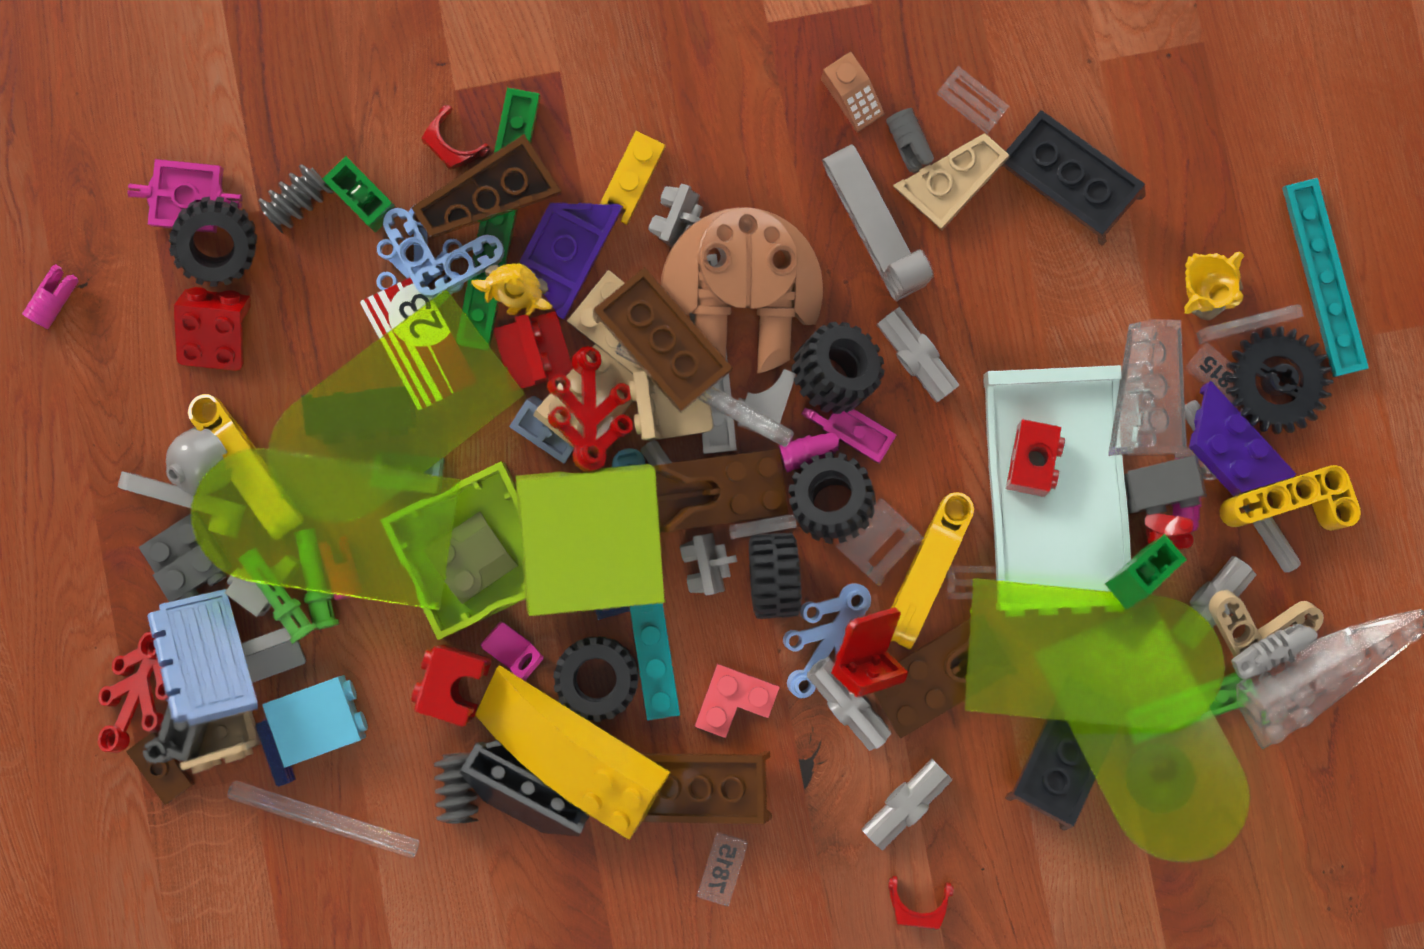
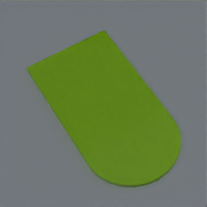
(403, 395)
(327, 525)
(1089, 657)
(1169, 788)

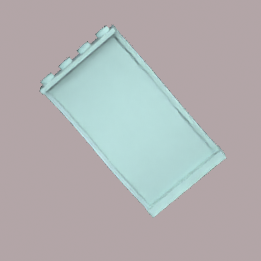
(1081, 527)

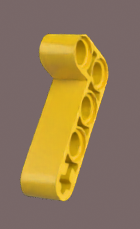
(1285, 498)

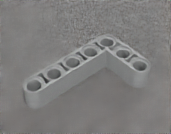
(899, 268)

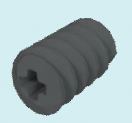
(294, 197)
(455, 790)

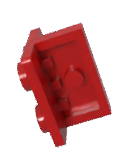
(533, 349)

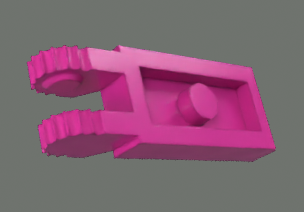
(856, 431)

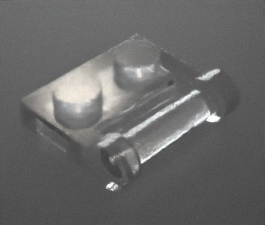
(881, 528)

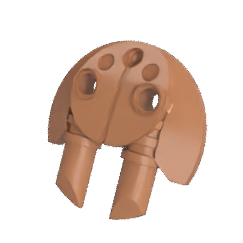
(746, 278)

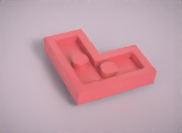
(733, 690)

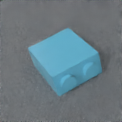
(315, 720)

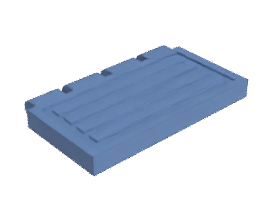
(201, 659)

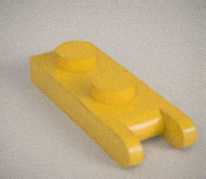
(633, 173)

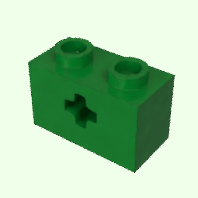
(359, 193)
(1145, 572)

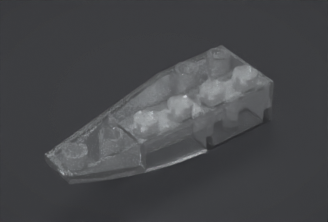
(1322, 674)

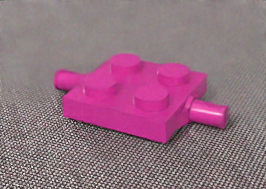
(177, 185)

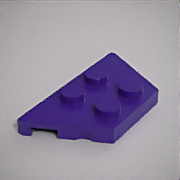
(567, 248)
(1234, 447)

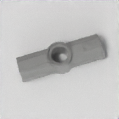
(917, 354)
(1232, 577)
(847, 708)
(906, 804)

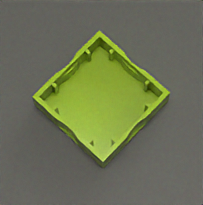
(494, 496)
(590, 539)

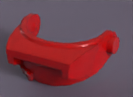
(450, 156)
(1174, 527)
(914, 919)

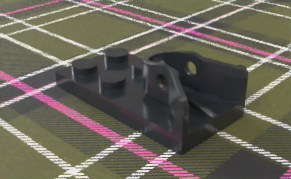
(1073, 174)
(1055, 775)

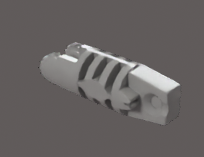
(1273, 650)

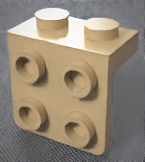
(660, 418)
(227, 738)

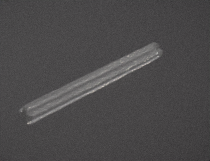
(737, 411)
(323, 819)

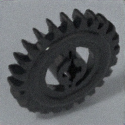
(1305, 396)

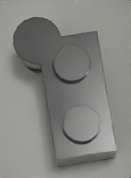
(1164, 484)
(175, 741)

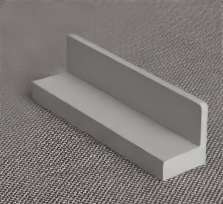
(272, 654)

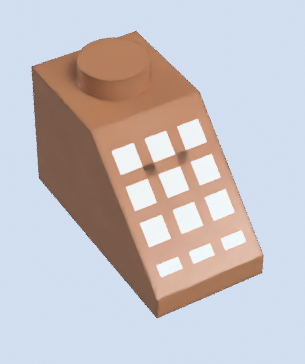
(852, 91)

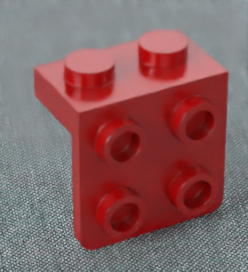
(210, 328)
(863, 657)

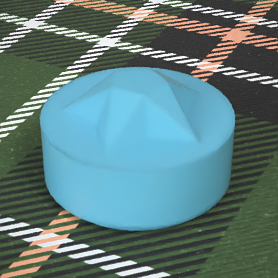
(628, 457)

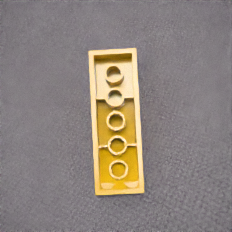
(571, 753)

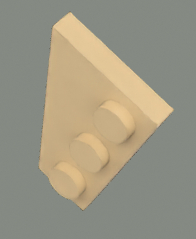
(951, 182)

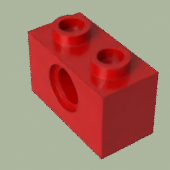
(1022, 474)

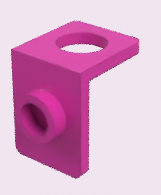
(512, 650)

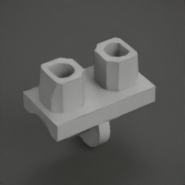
(682, 215)
(712, 564)

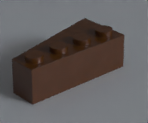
(492, 188)

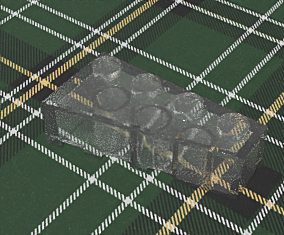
(1151, 392)

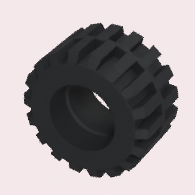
(213, 268)
(853, 353)
(823, 474)
(775, 575)
(566, 678)

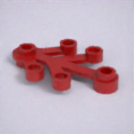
(587, 412)
(139, 689)

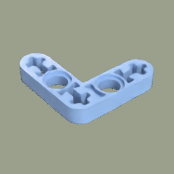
(429, 264)

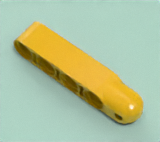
(211, 414)
(931, 566)

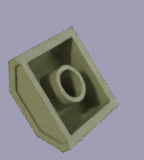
(475, 558)

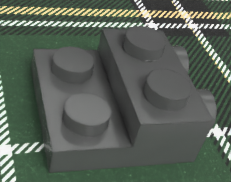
(180, 562)

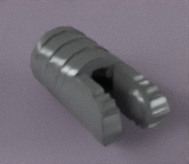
(910, 139)

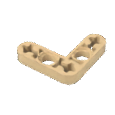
(1251, 635)

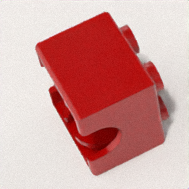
(439, 690)

